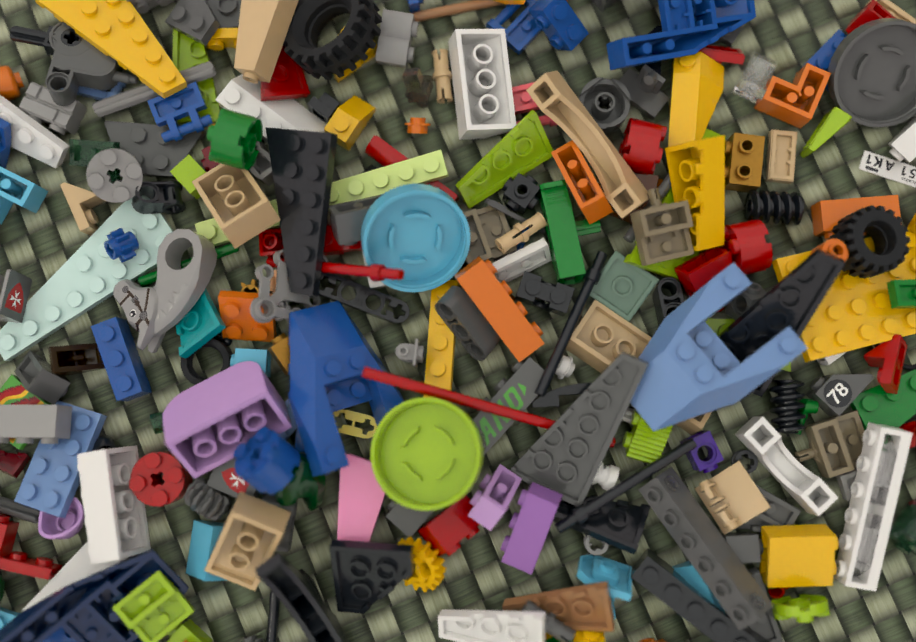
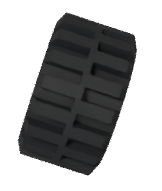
(887, 235)

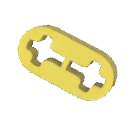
(355, 417)

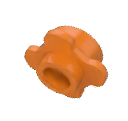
(417, 125)

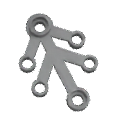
(282, 292)

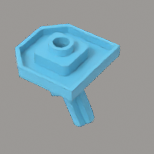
(599, 569)

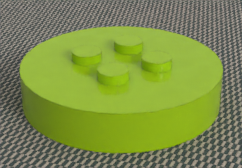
(427, 453)

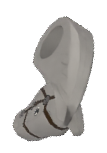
(176, 289)

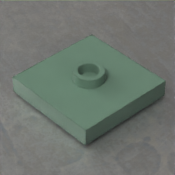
(623, 286)

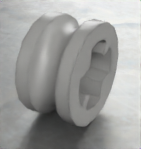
(596, 551)

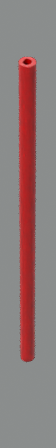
(459, 398)

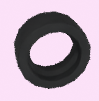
(187, 364)

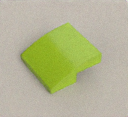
(154, 608)

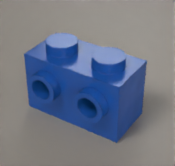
(559, 23)

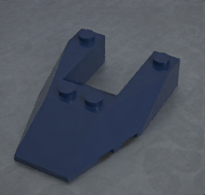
(87, 604)

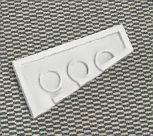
(492, 626)

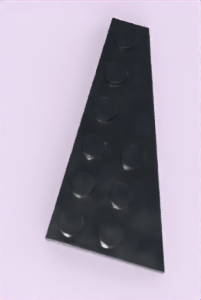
(302, 183)
(785, 305)

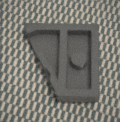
(194, 20)
(779, 514)

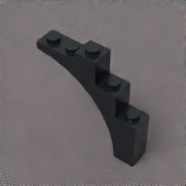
(301, 599)

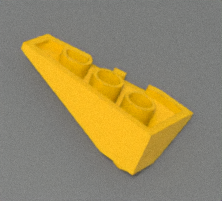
(695, 91)

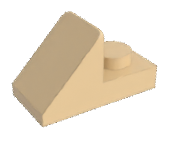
(80, 203)

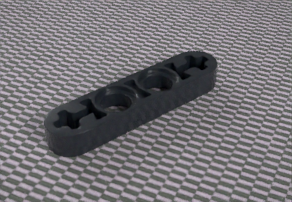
(362, 294)

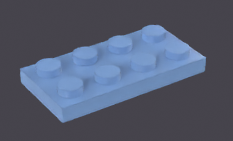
(53, 469)

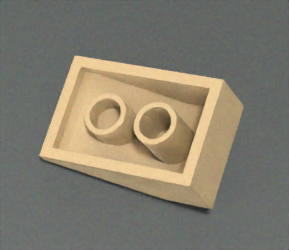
(247, 540)

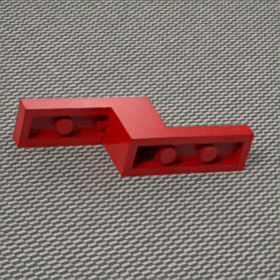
(18, 561)

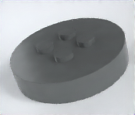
(876, 73)

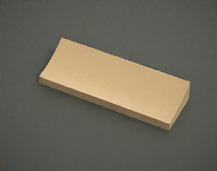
(603, 336)

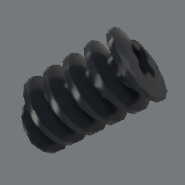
(774, 205)
(787, 406)

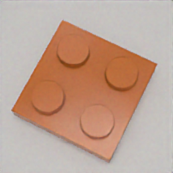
(239, 323)

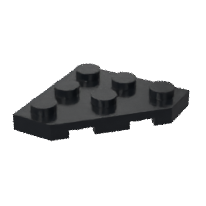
(367, 572)

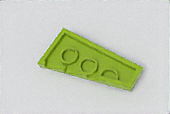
(187, 54)
(516, 153)

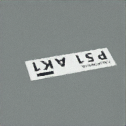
(888, 168)

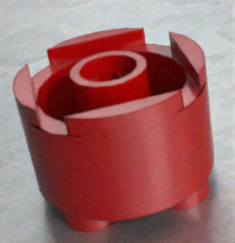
(641, 145)
(748, 246)
(146, 480)

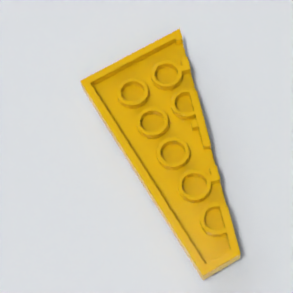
(122, 34)

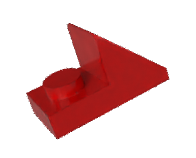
(890, 359)

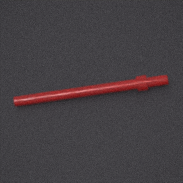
(374, 272)

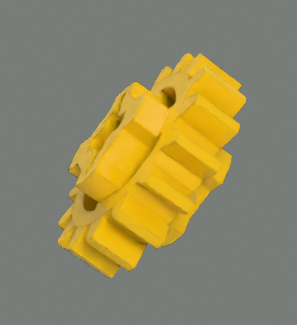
(428, 567)

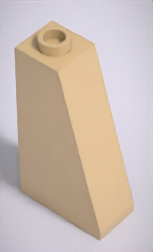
(261, 37)

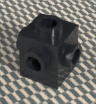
(516, 201)

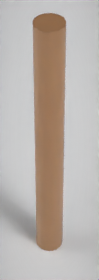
(454, 9)

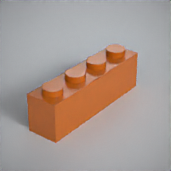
(499, 309)

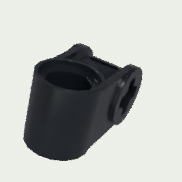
(164, 198)

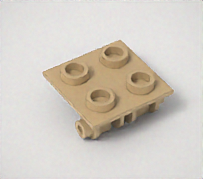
(732, 497)

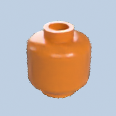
(10, 83)

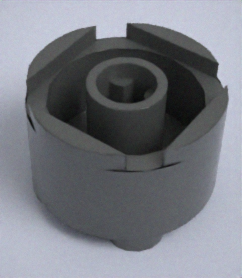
(610, 94)

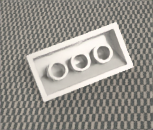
(481, 83)
(282, 114)
(112, 512)

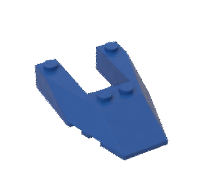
(685, 31)
(327, 377)

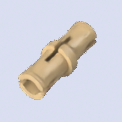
(442, 76)
(534, 223)

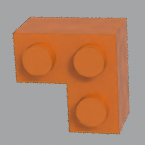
(794, 101)

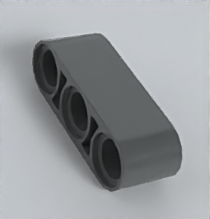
(467, 323)

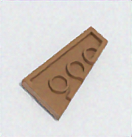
(578, 607)

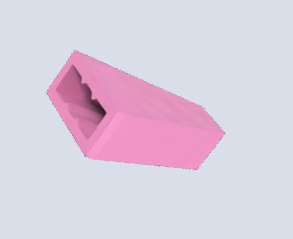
(358, 500)

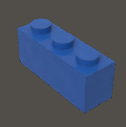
(121, 359)

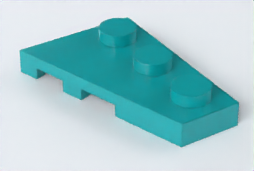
(199, 325)

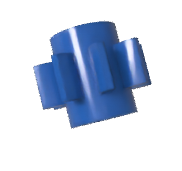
(121, 245)

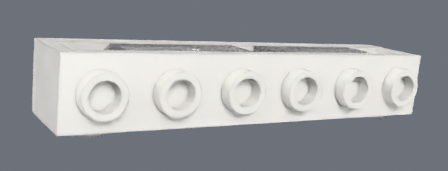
(872, 506)

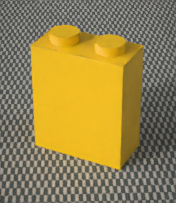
(798, 555)

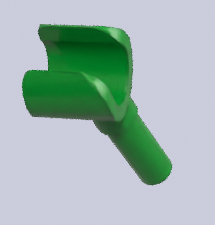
(811, 407)

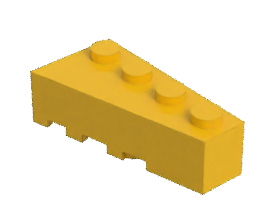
(699, 177)

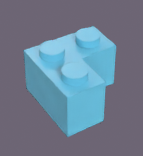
(18, 191)

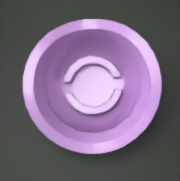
(62, 528)

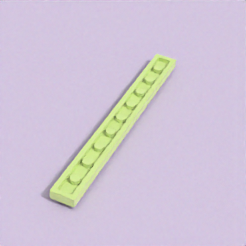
(416, 170)

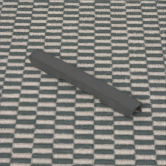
(502, 208)

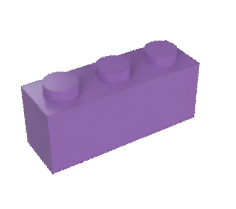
(530, 527)

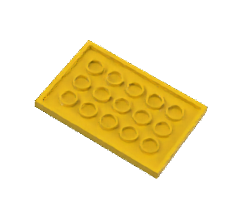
(855, 308)

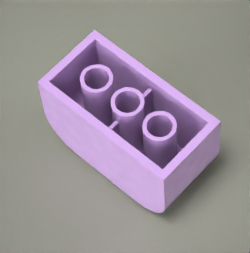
(220, 414)

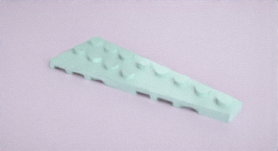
(86, 279)

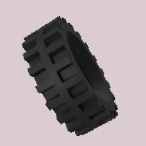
(345, 49)

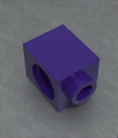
(714, 455)

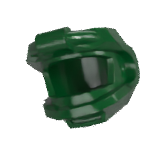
(303, 486)

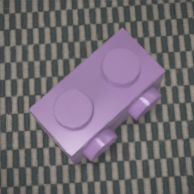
(495, 496)

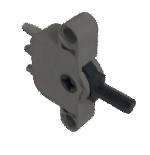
(73, 62)

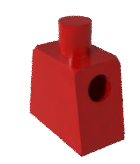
(702, 268)

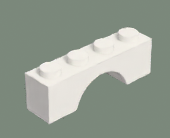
(798, 481)

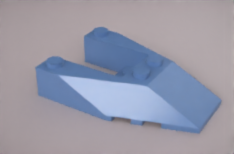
(693, 369)

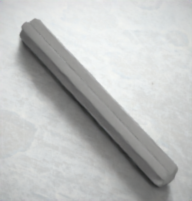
(144, 93)

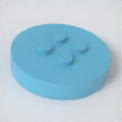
(416, 232)

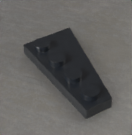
(614, 523)

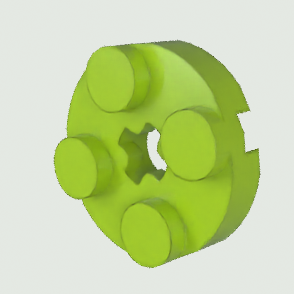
(802, 607)

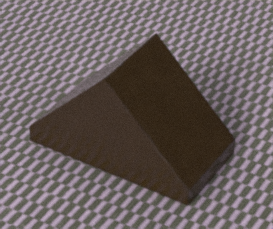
(75, 359)

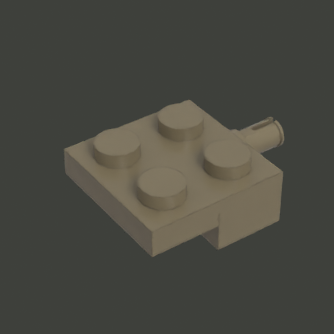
(485, 227)
(662, 230)
(834, 444)

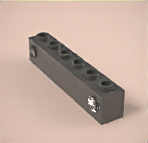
(706, 549)

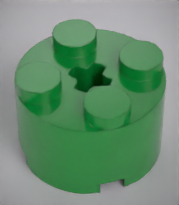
(235, 139)

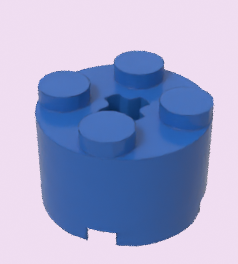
(266, 461)

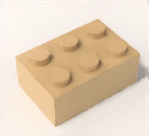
(236, 203)

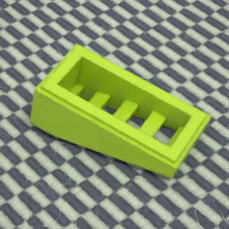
(828, 126)

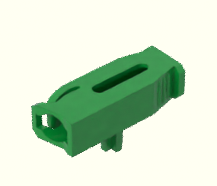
(563, 232)

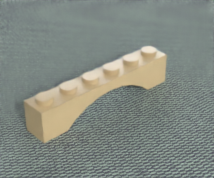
(566, 110)

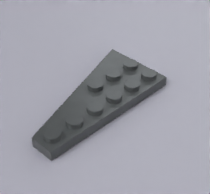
(577, 442)

